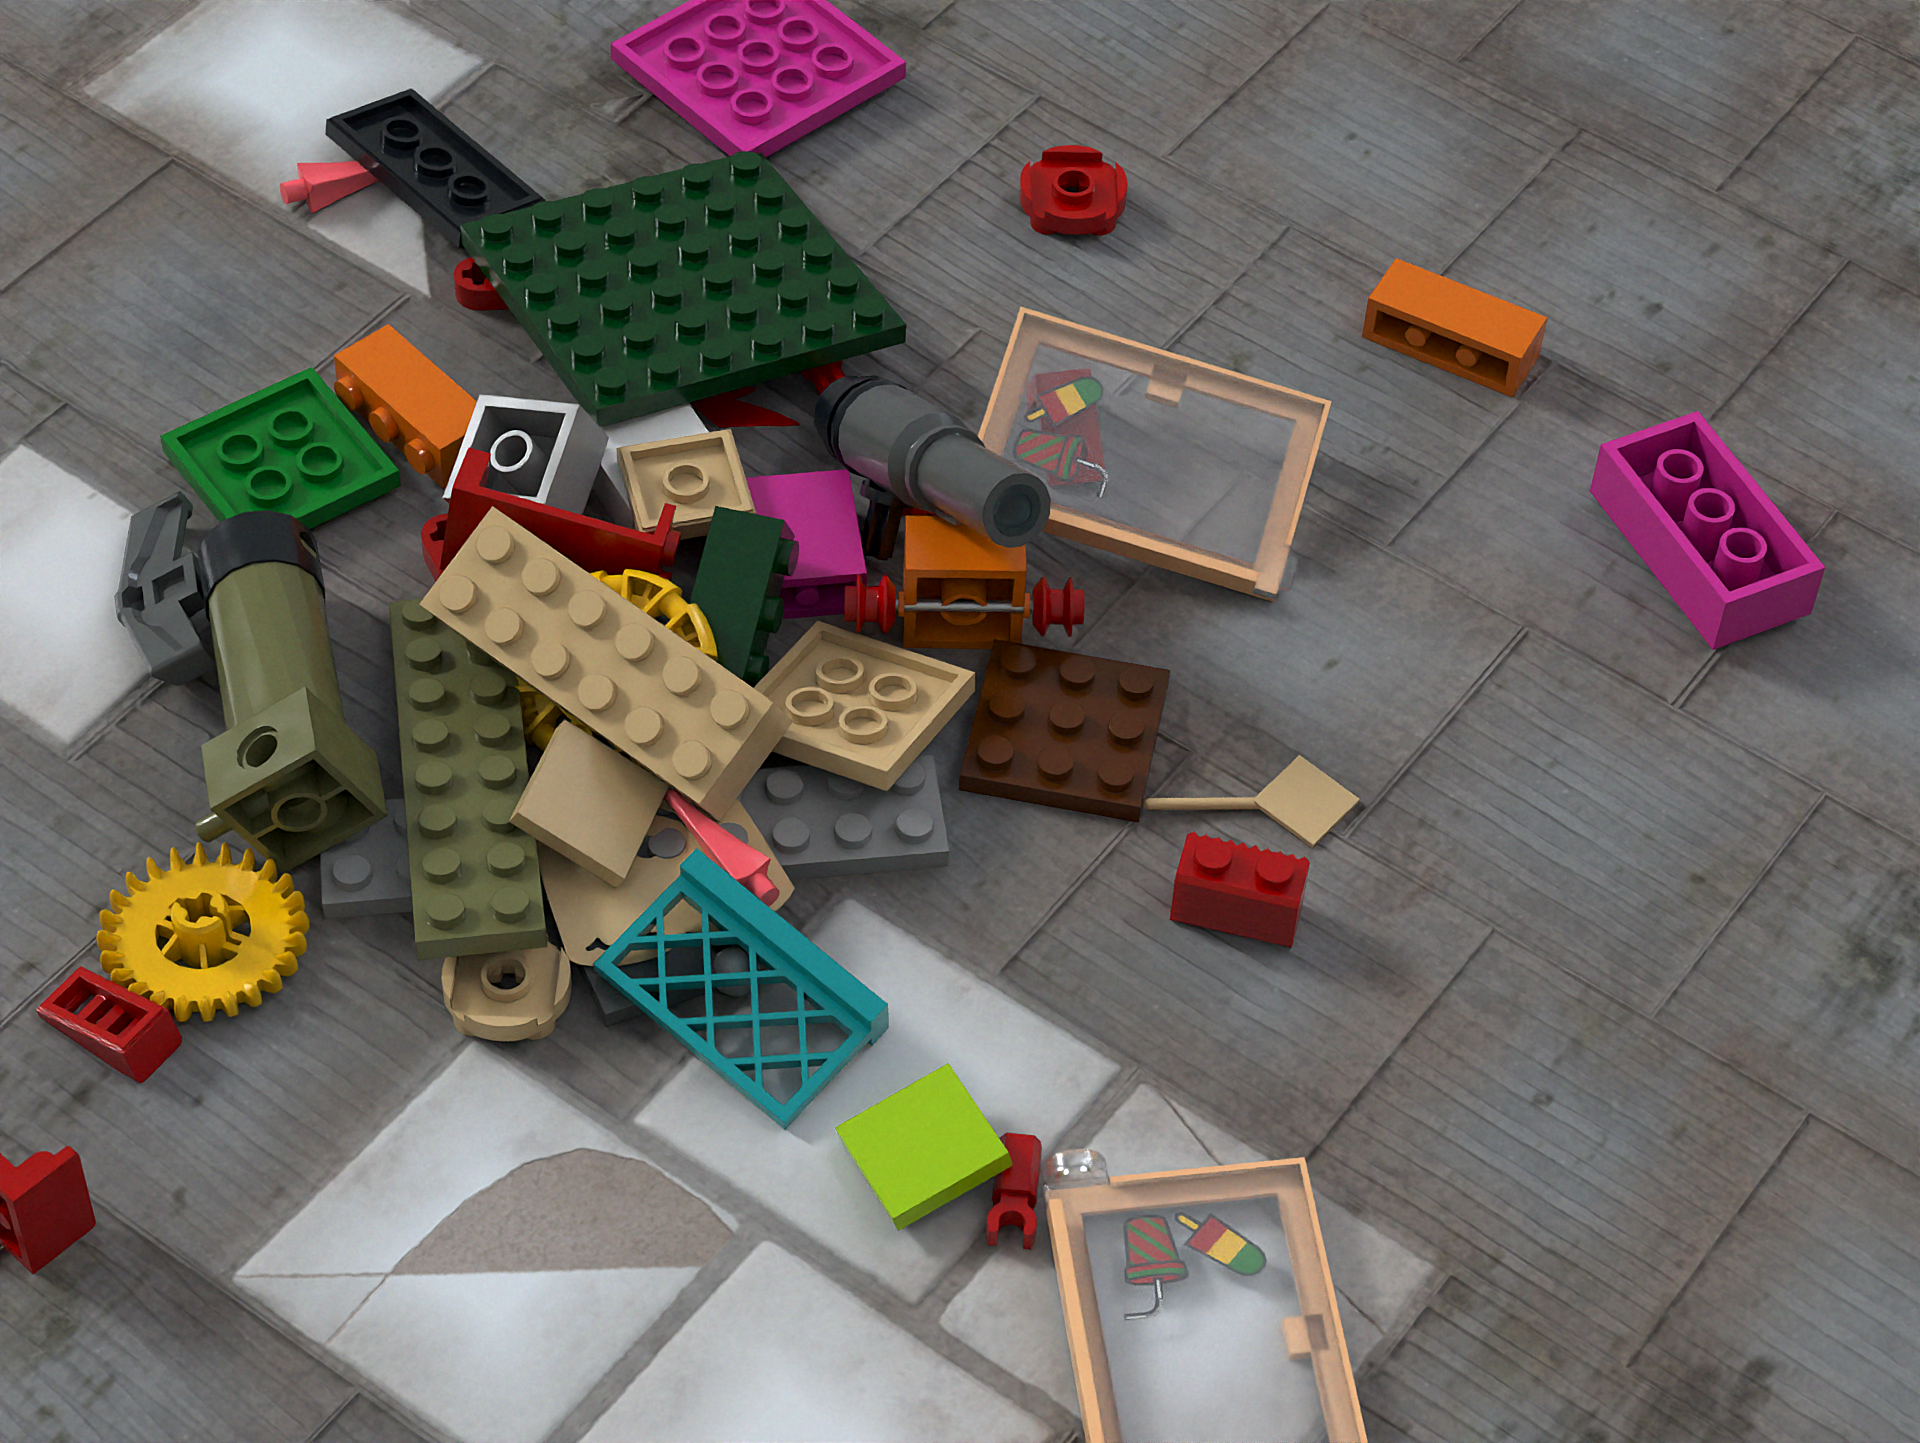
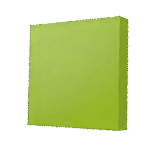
(923, 1146)

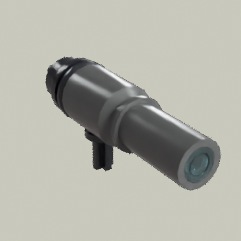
(924, 461)

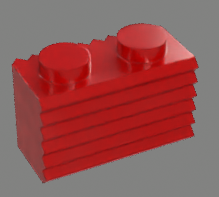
(1239, 889)

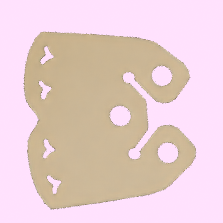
(594, 909)

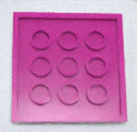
(757, 68)

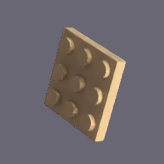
(861, 703)

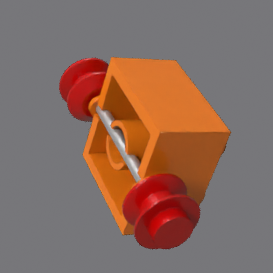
(961, 591)

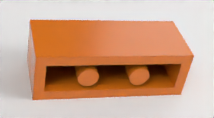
(1454, 327)
(405, 400)

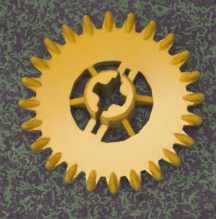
(197, 911)

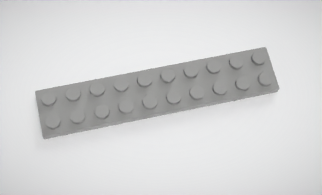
(806, 814)

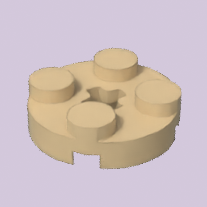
(507, 1013)

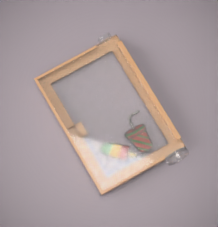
(1157, 452)
(1199, 1304)

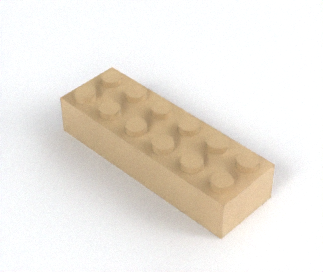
(607, 663)

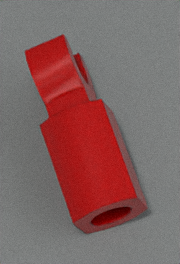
(1016, 1189)

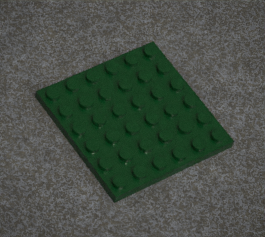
(680, 286)

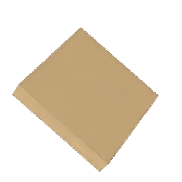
(684, 472)
(589, 803)

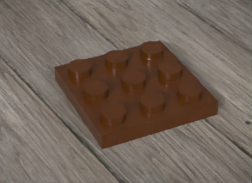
(1065, 730)

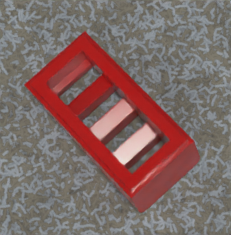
(138, 1048)

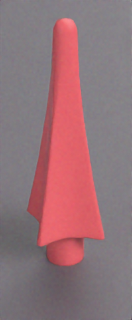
(325, 183)
(727, 851)

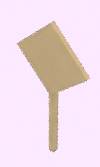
(1298, 799)

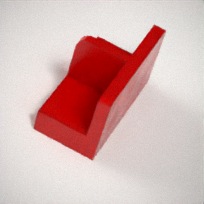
(43, 1206)

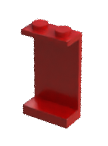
(582, 539)

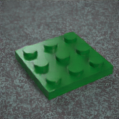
(282, 453)

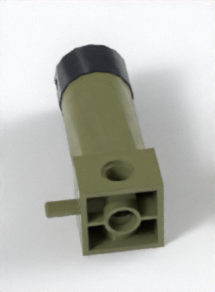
(287, 763)

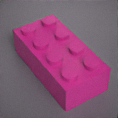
(1706, 529)

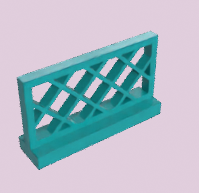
(789, 960)

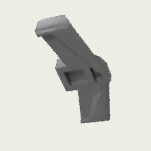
(162, 593)

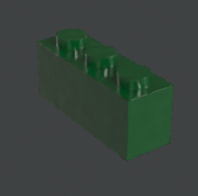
(742, 586)

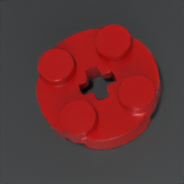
(1091, 210)

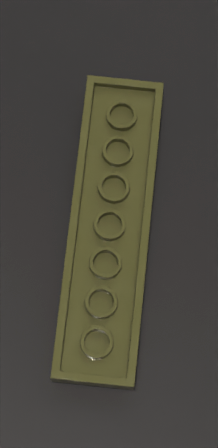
(461, 783)

